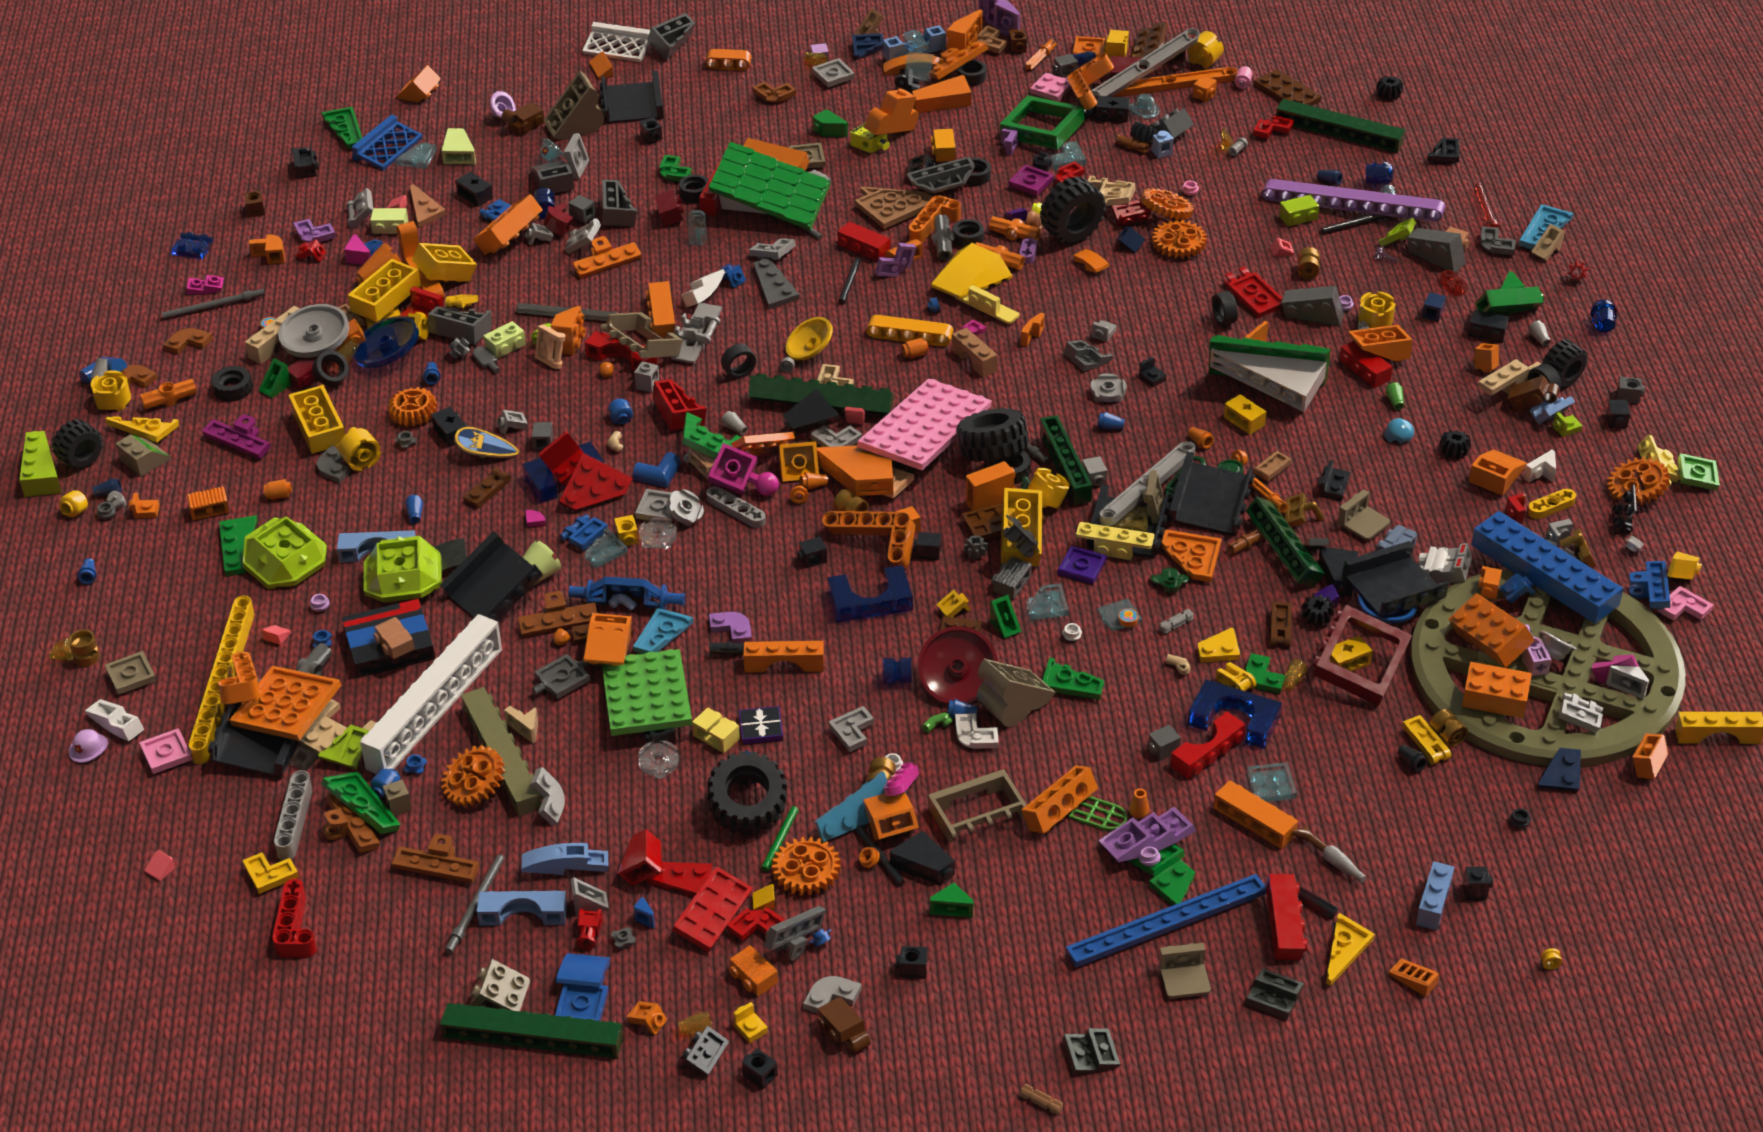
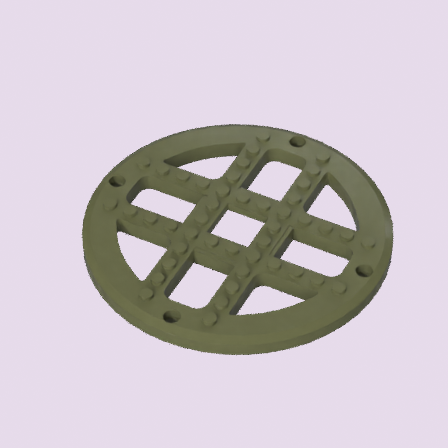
(1653, 715)

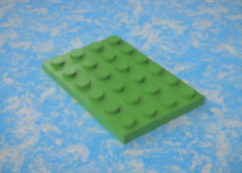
(647, 693)

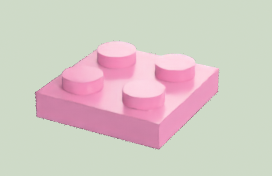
(1051, 87)
(165, 751)

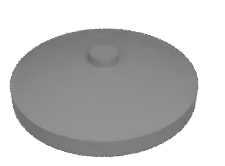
(313, 330)

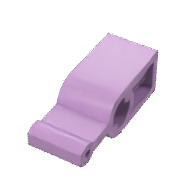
(1536, 656)

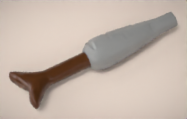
(1331, 854)

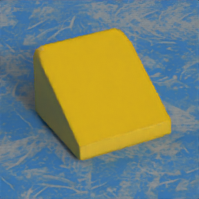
(764, 898)

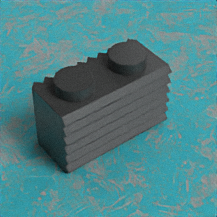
(1011, 577)

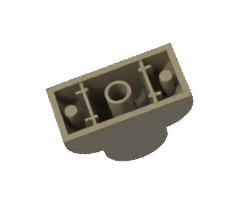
(575, 110)
(1011, 691)

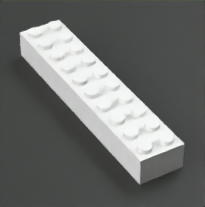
(431, 695)

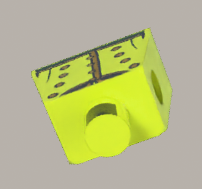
(867, 141)

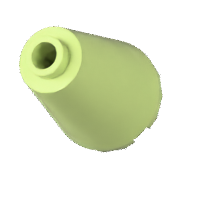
(542, 557)

